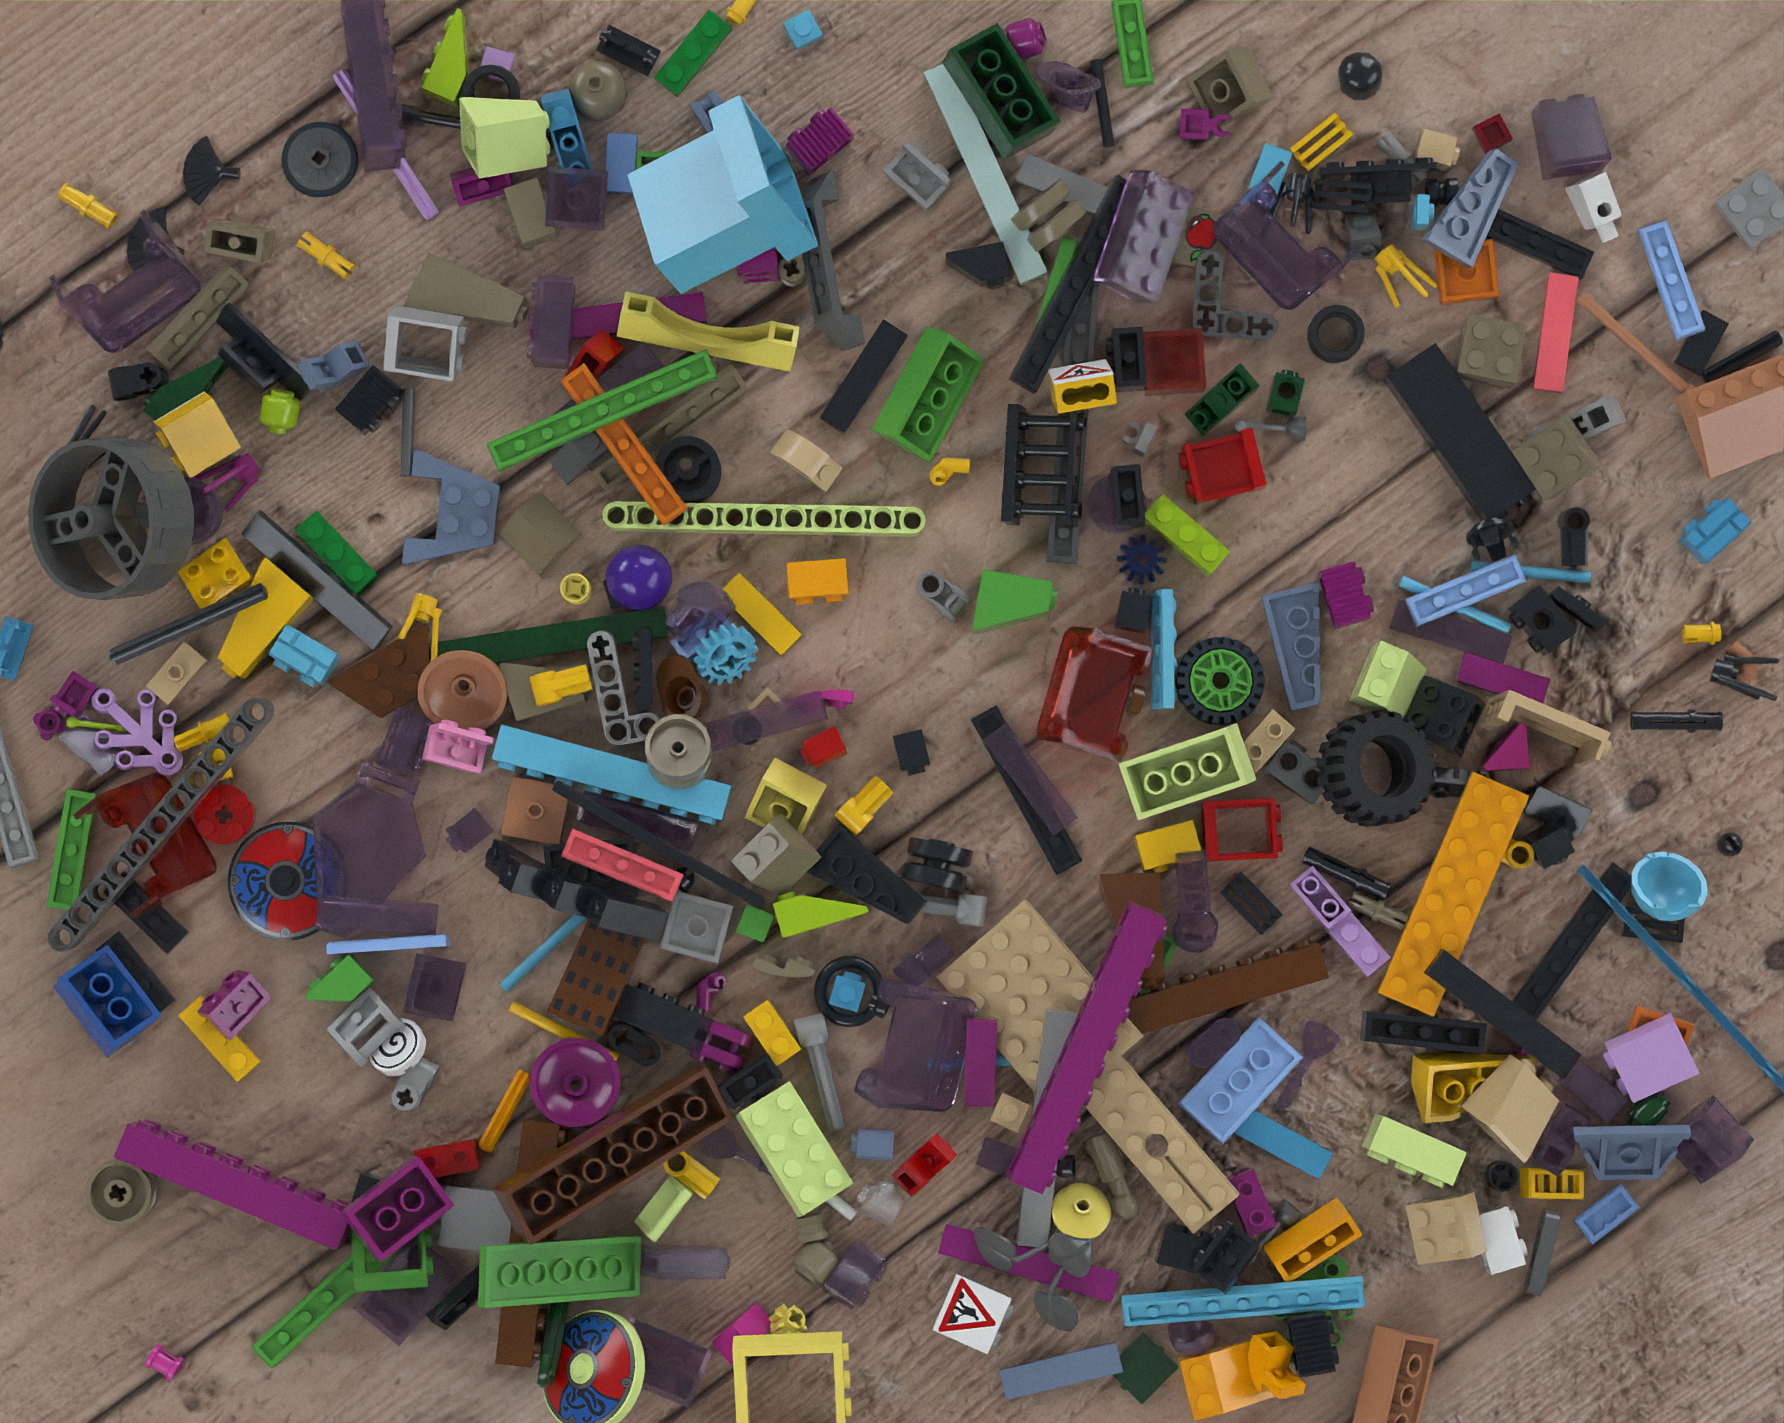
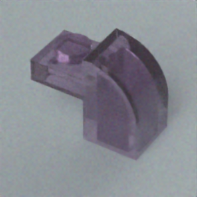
(698, 603)
(1557, 1140)

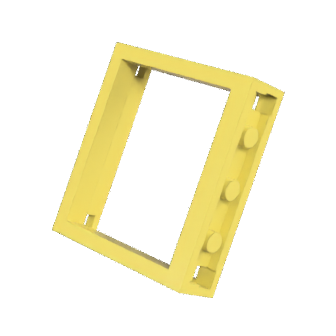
(786, 1345)

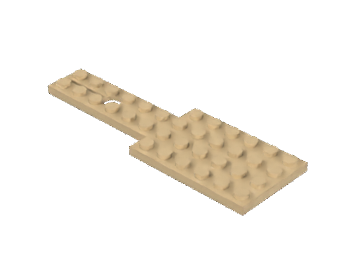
(1027, 969)

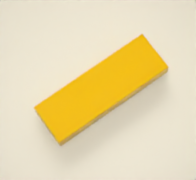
(761, 615)

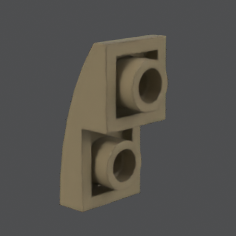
(793, 968)

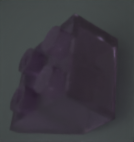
(1714, 1142)

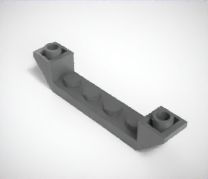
(843, 330)

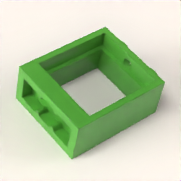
(394, 1279)

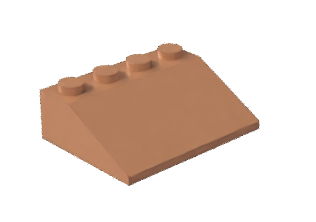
(1737, 417)

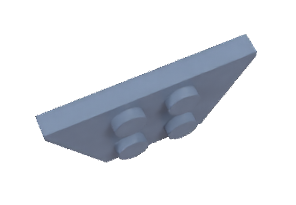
(1630, 1150)

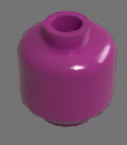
(1026, 37)

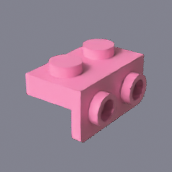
(456, 746)

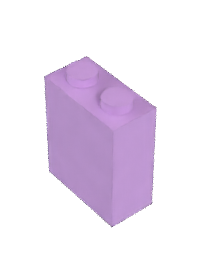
(1650, 1058)

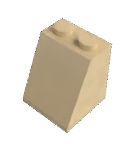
(1513, 1106)

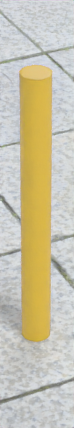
(550, 1025)

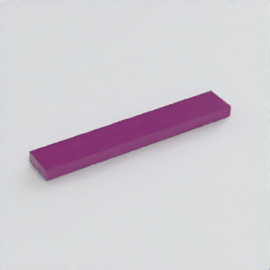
(592, 319)
(1096, 1283)

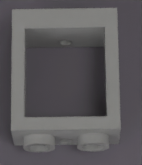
(398, 363)

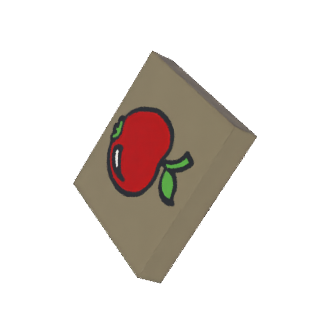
(1198, 237)

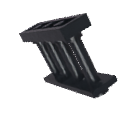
(1016, 479)

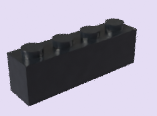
(1423, 1032)

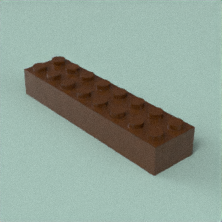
(612, 1154)
(521, 1325)

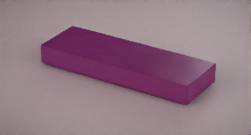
(1500, 677)
(980, 1062)

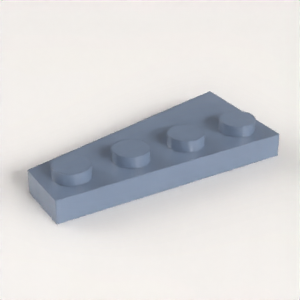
(1469, 215)
(1294, 631)

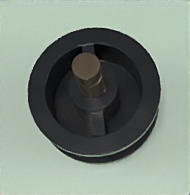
(690, 468)

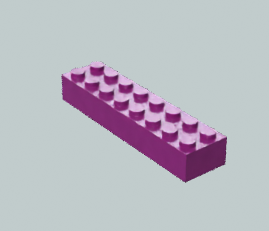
(234, 1183)

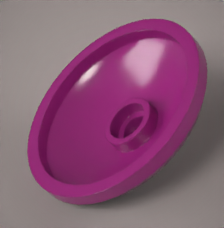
(575, 1061)

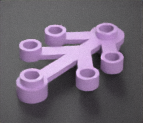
(140, 735)

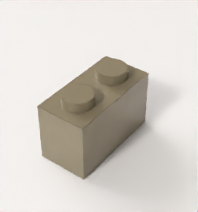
(528, 209)
(239, 240)

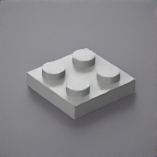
(1753, 208)
(697, 927)

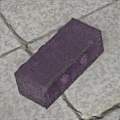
(552, 321)

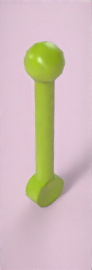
(72, 722)

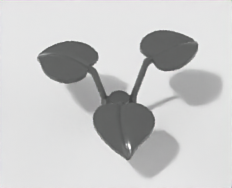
(1069, 1252)

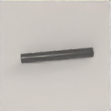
(407, 432)

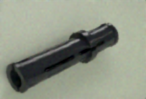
(1687, 720)
(1351, 875)

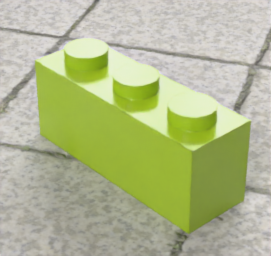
(1185, 535)

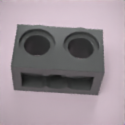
(1295, 778)

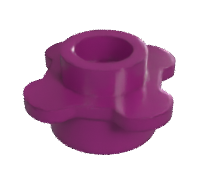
(42, 719)

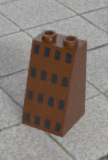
(596, 977)

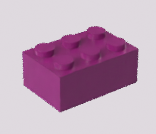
(397, 1208)

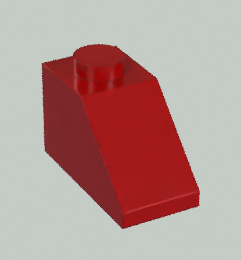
(598, 354)

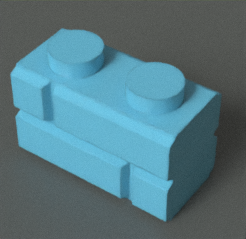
(304, 656)

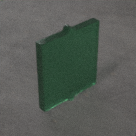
(1144, 1368)

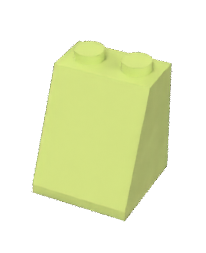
(503, 135)
(1388, 679)

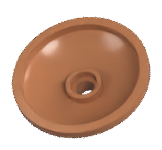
(470, 705)

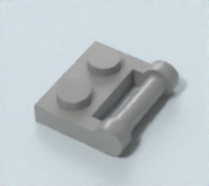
(359, 1020)

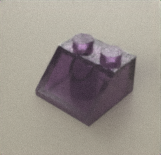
(576, 198)

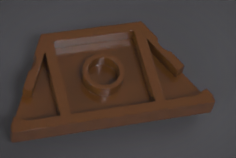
(389, 675)

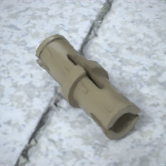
(1377, 910)

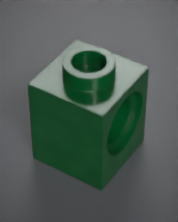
(1283, 406)

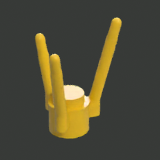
(1394, 260)
(422, 609)

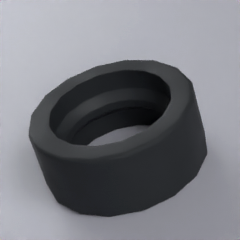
(501, 72)
(1346, 314)

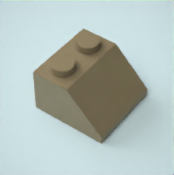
(1230, 85)
(776, 857)

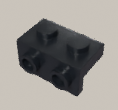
(1225, 1256)

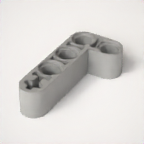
(615, 686)

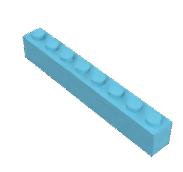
(608, 772)

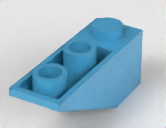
(566, 130)

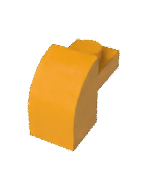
(1269, 1366)

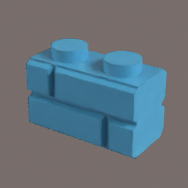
(1715, 530)

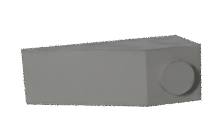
(1594, 418)

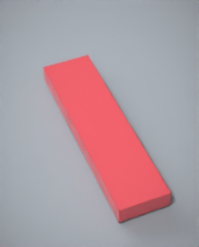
(1555, 332)
(622, 865)

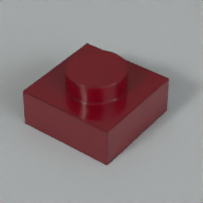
(1492, 133)

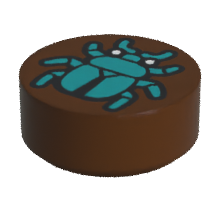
(1135, 699)

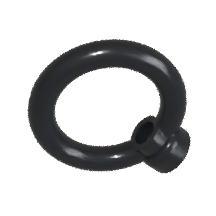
(875, 1007)

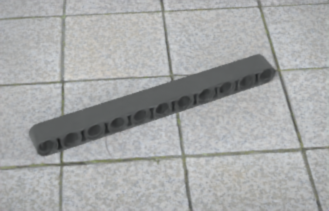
(150, 834)

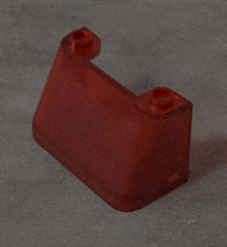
(1091, 692)

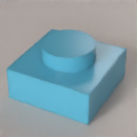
(803, 30)

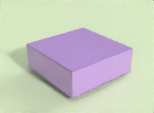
(499, 58)

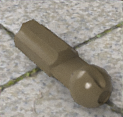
(1112, 1171)

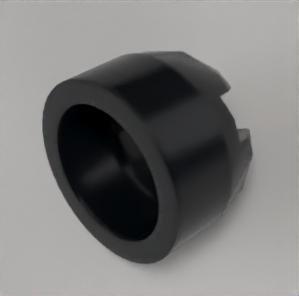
(1725, 848)
(687, 881)
(1067, 1167)

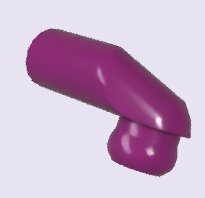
(707, 988)

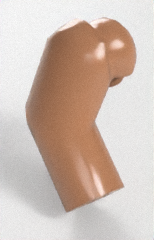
(1748, 671)

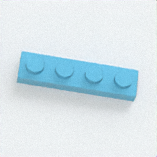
(1162, 640)

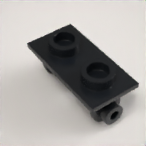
(628, 50)
(1446, 785)

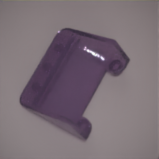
(921, 1051)

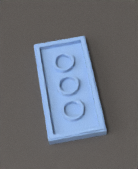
(1240, 1081)

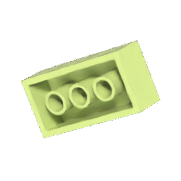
(1187, 771)
(794, 1149)

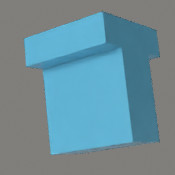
(721, 200)

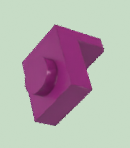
(74, 695)

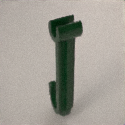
(552, 1343)

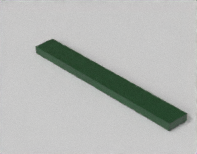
(559, 637)

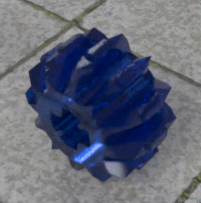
(1139, 569)

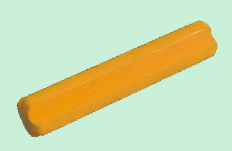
(504, 1111)

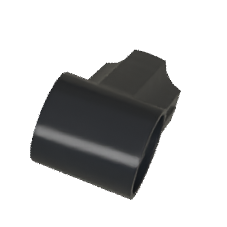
(1574, 541)

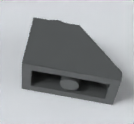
(578, 455)

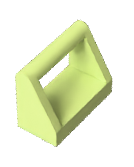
(663, 1208)

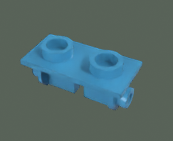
(13, 643)

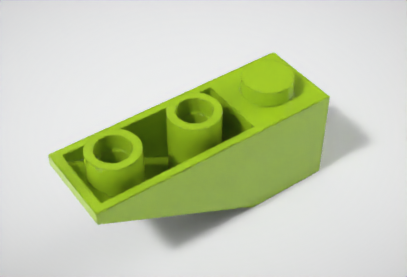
(450, 67)

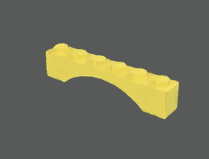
(651, 322)

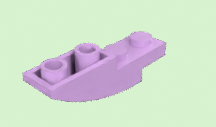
(1340, 922)

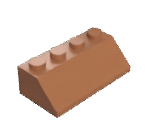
(1395, 1377)

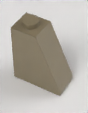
(522, 696)

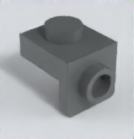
(1364, 230)

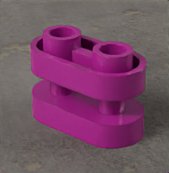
(727, 1059)

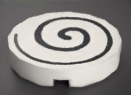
(400, 1050)

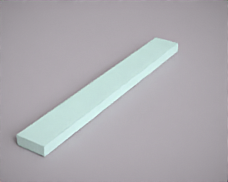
(985, 174)

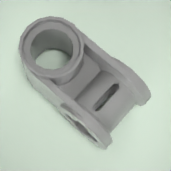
(944, 596)
(417, 1081)

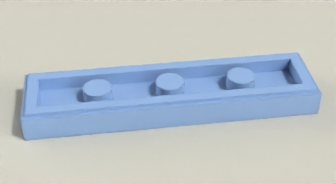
(1671, 280)
(1465, 590)
(388, 944)

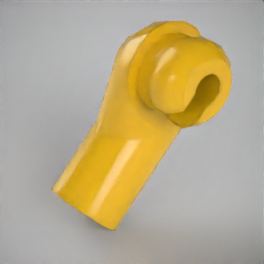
(946, 467)

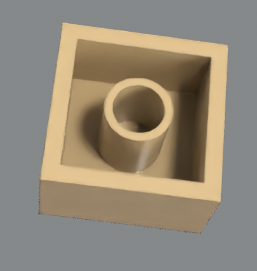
(1446, 1228)

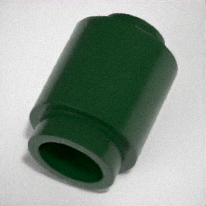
(1648, 1110)

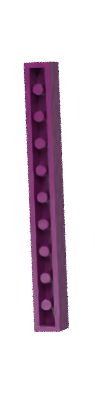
(1086, 1047)

